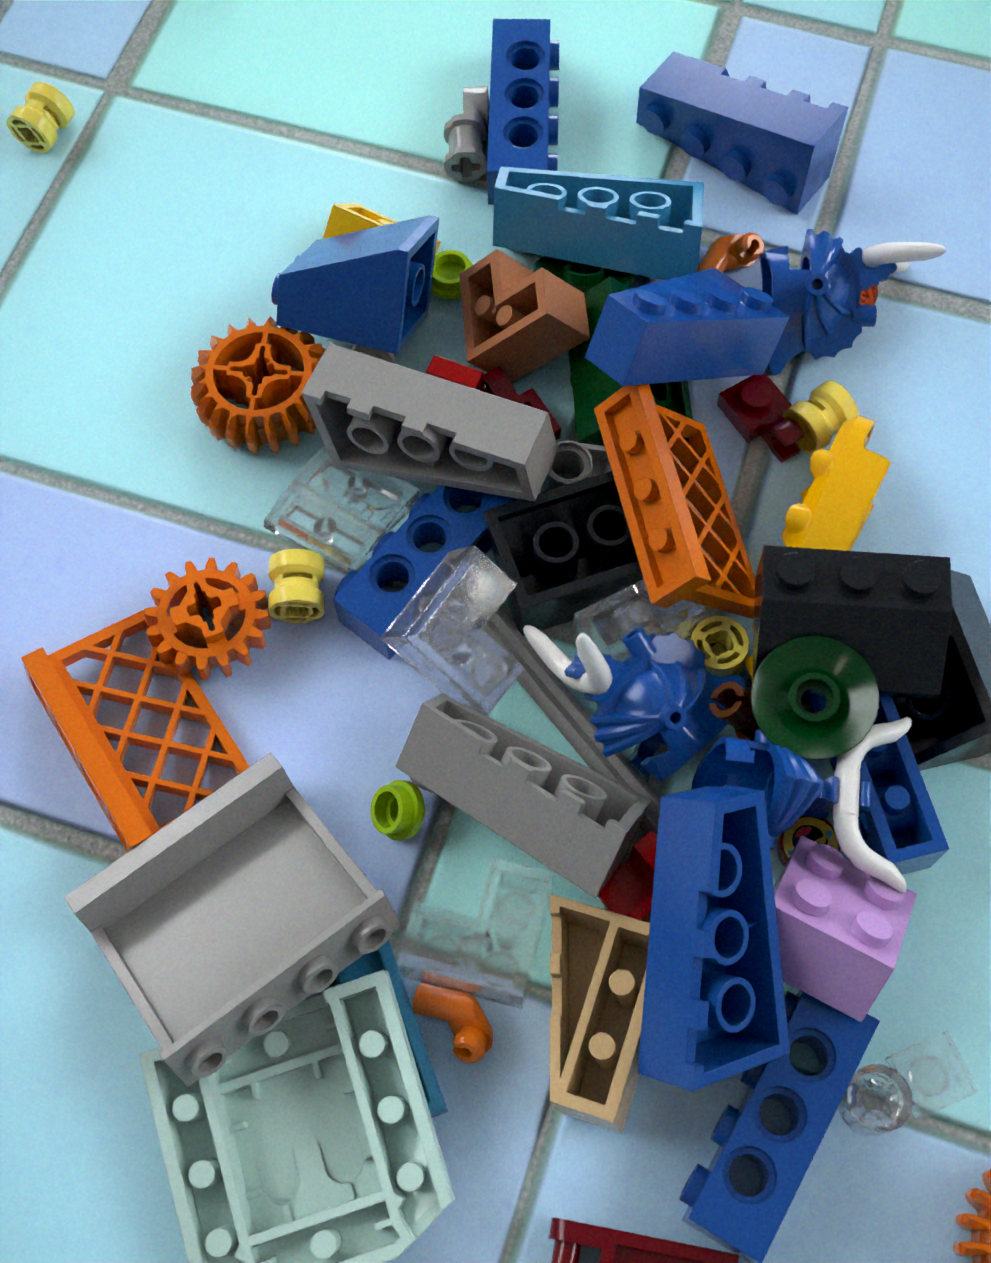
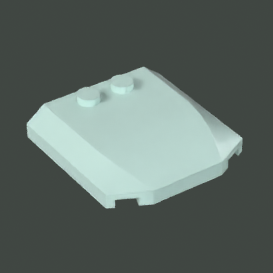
(305, 1138)

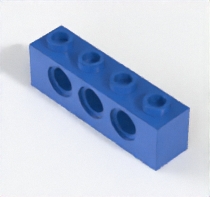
(522, 98)
(397, 557)
(900, 814)
(750, 1223)

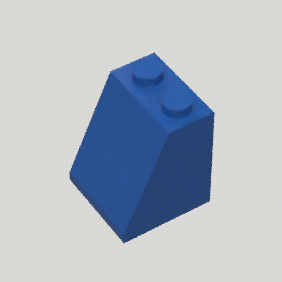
(361, 285)

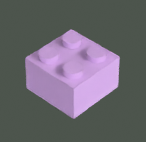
(838, 928)

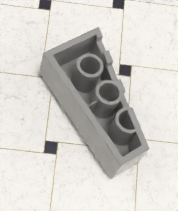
(426, 427)
(524, 791)

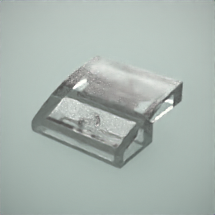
(339, 511)

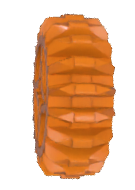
(248, 370)

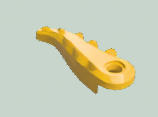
(839, 495)

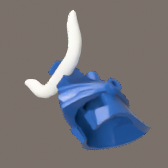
(827, 291)
(644, 700)
(797, 790)

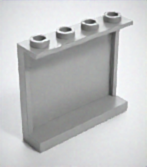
(231, 918)

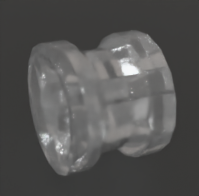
(863, 1107)

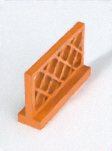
(660, 518)
(89, 740)

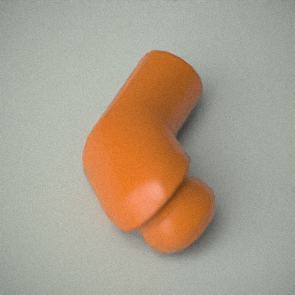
(732, 252)
(464, 1016)

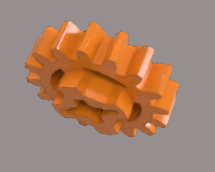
(179, 619)

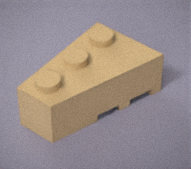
(595, 1011)

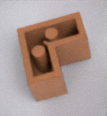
(518, 316)

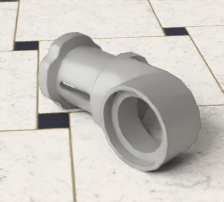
(466, 135)

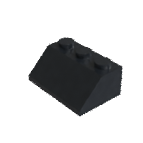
(563, 550)
(877, 603)
(960, 720)

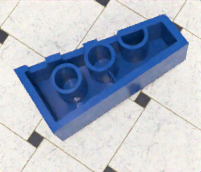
(742, 129)
(686, 331)
(712, 942)

